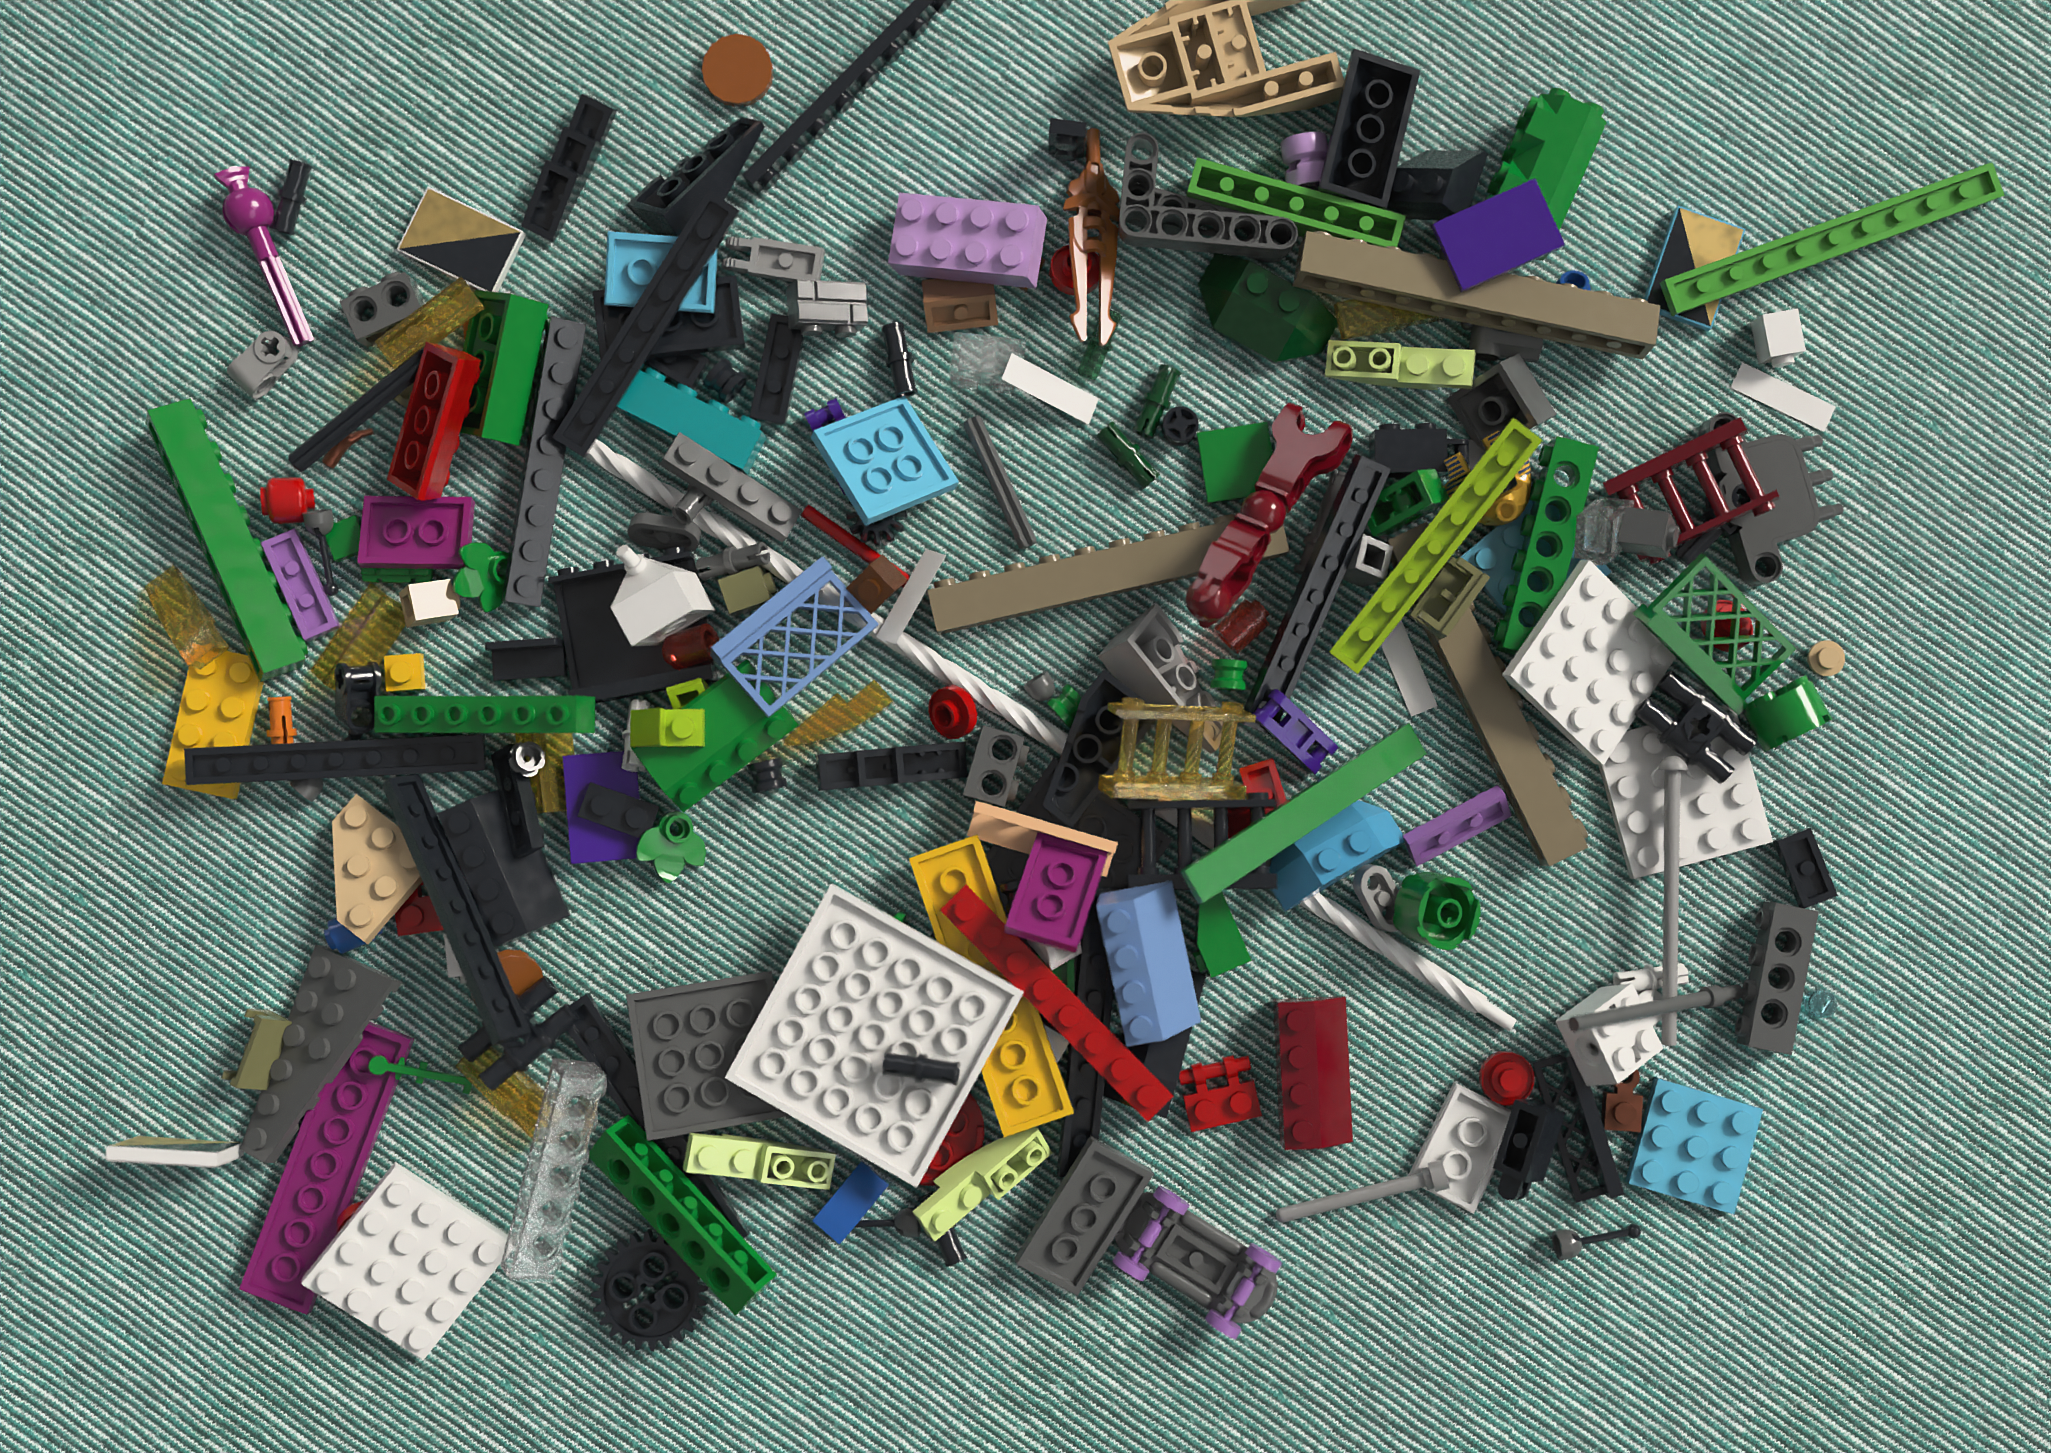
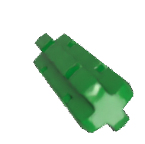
(396, 575)

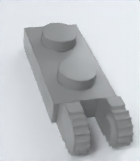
(776, 259)

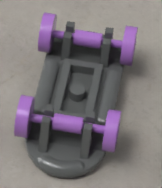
(1197, 1260)

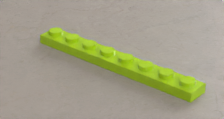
(1436, 545)

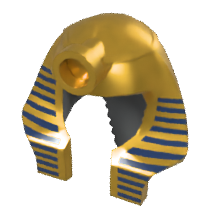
(1513, 498)

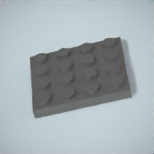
(685, 1049)

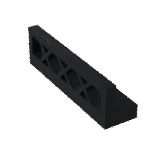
(1591, 1126)

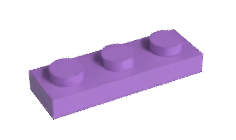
(300, 585)
(1457, 825)

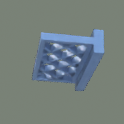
(772, 614)

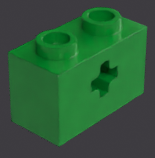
(1407, 502)

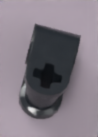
(354, 689)

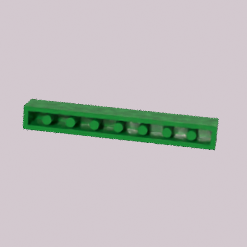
(225, 539)

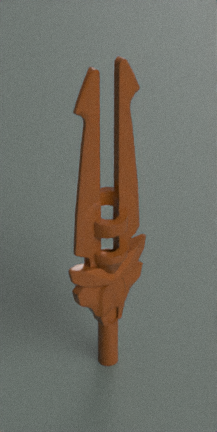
(1095, 206)

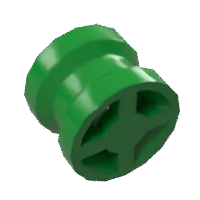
(1228, 675)
(1065, 705)

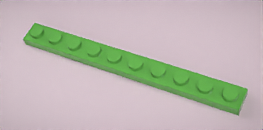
(1831, 239)

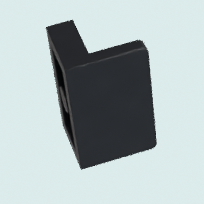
(528, 659)

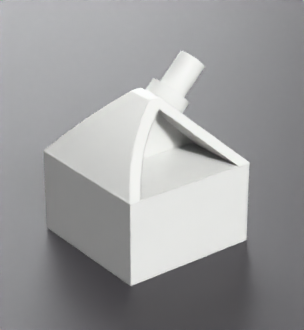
(657, 599)

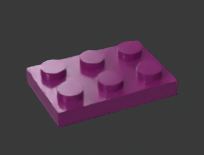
(414, 532)
(1056, 892)

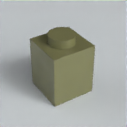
(747, 590)

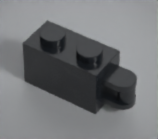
(1413, 449)
(1526, 1146)

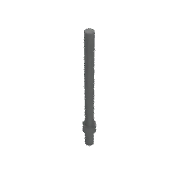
(1708, 997)

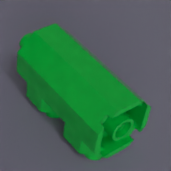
(1553, 146)

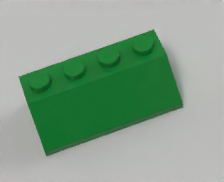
(508, 344)
(733, 738)

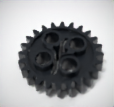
(668, 1316)

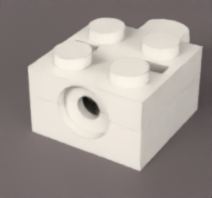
(1615, 1050)

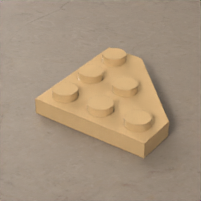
(370, 868)

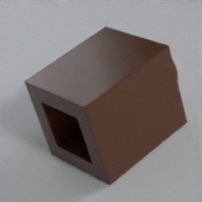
(876, 584)

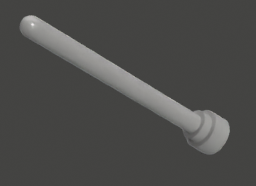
(1430, 1177)

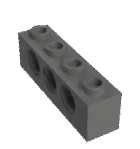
(1785, 996)

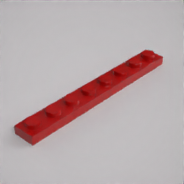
(1057, 1003)

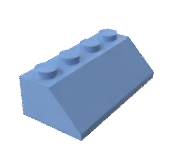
(1148, 962)

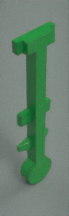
(379, 1065)

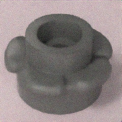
(535, 755)

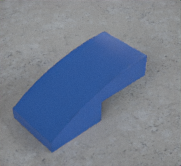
(850, 1202)

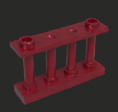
(1695, 456)

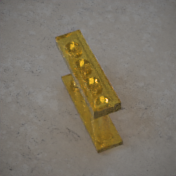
(1189, 783)

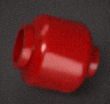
(286, 500)

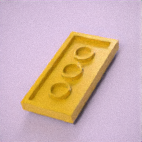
(214, 712)

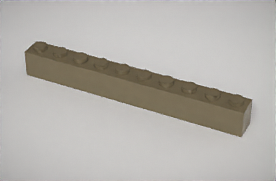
(1504, 303)
(1080, 577)
(1503, 730)

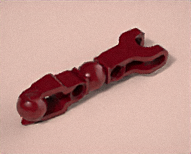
(1239, 549)

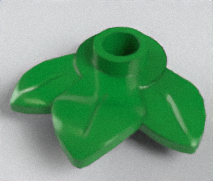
(479, 574)
(669, 851)

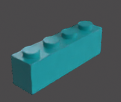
(679, 410)

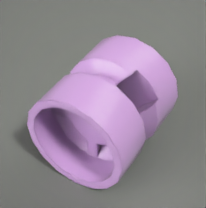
(1305, 158)

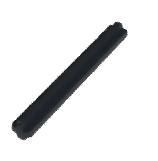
(356, 413)

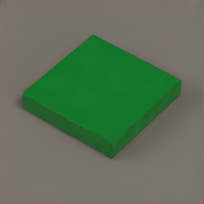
(1233, 460)

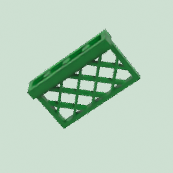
(1700, 662)

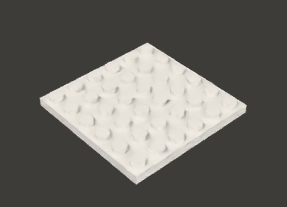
(848, 998)

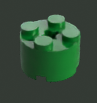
(1788, 715)
(1436, 910)

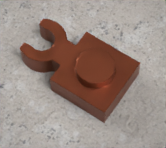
(1621, 1107)

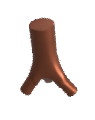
(335, 454)

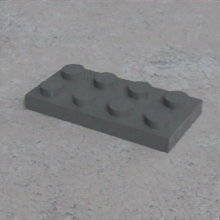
(1083, 1216)

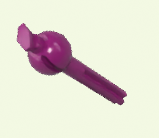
(250, 213)

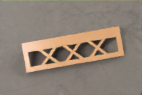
(1019, 831)

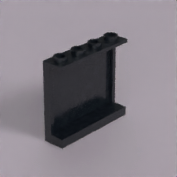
(595, 645)

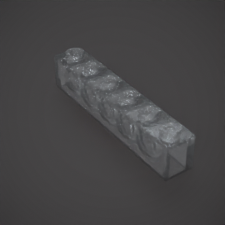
(565, 1081)

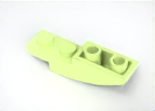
(1400, 366)
(760, 1160)
(984, 1172)

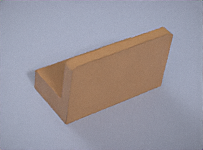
(958, 305)

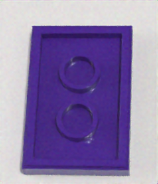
(1498, 235)
(588, 839)

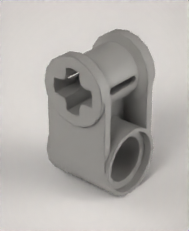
(258, 367)

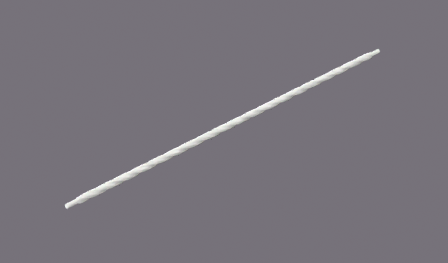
(1044, 732)

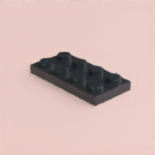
(688, 330)

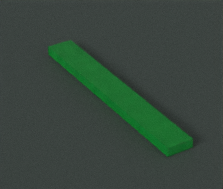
(1302, 813)

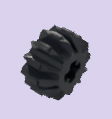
(876, 529)

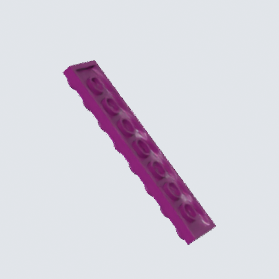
(324, 1172)

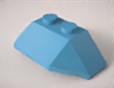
(1333, 852)

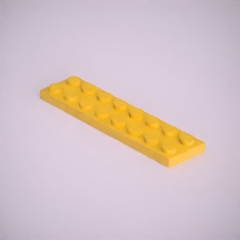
(1022, 1065)

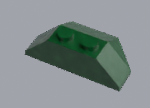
(1263, 310)

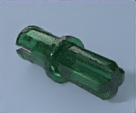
(1094, 353)

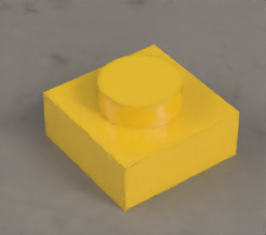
(404, 672)

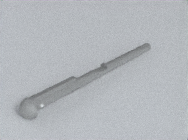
(1672, 767)

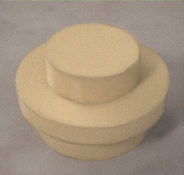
(1826, 658)

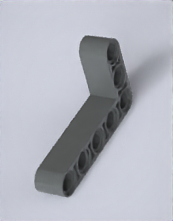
(1191, 219)

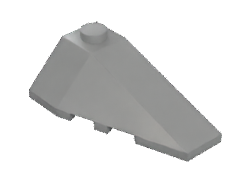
(1154, 667)

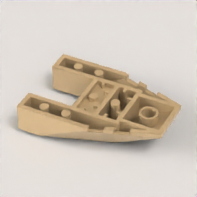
(1209, 63)

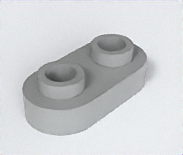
(1376, 897)

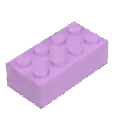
(967, 240)

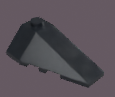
(671, 202)

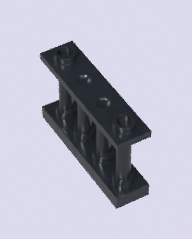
(1149, 874)

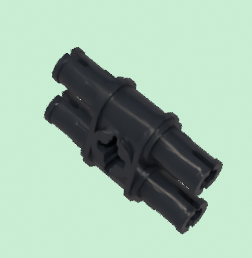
(1713, 723)
(519, 1053)

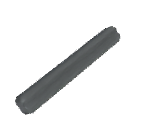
(1000, 482)

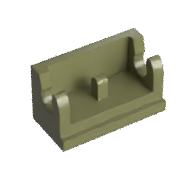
(1449, 597)
(260, 1051)

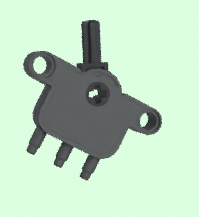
(1778, 467)

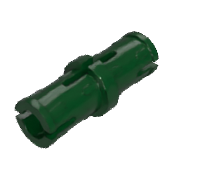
(1156, 401)
(1127, 455)

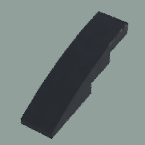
(568, 168)
(891, 766)

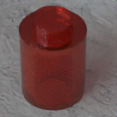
(1242, 625)
(689, 646)

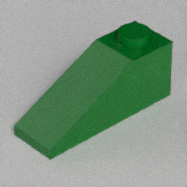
(1217, 938)

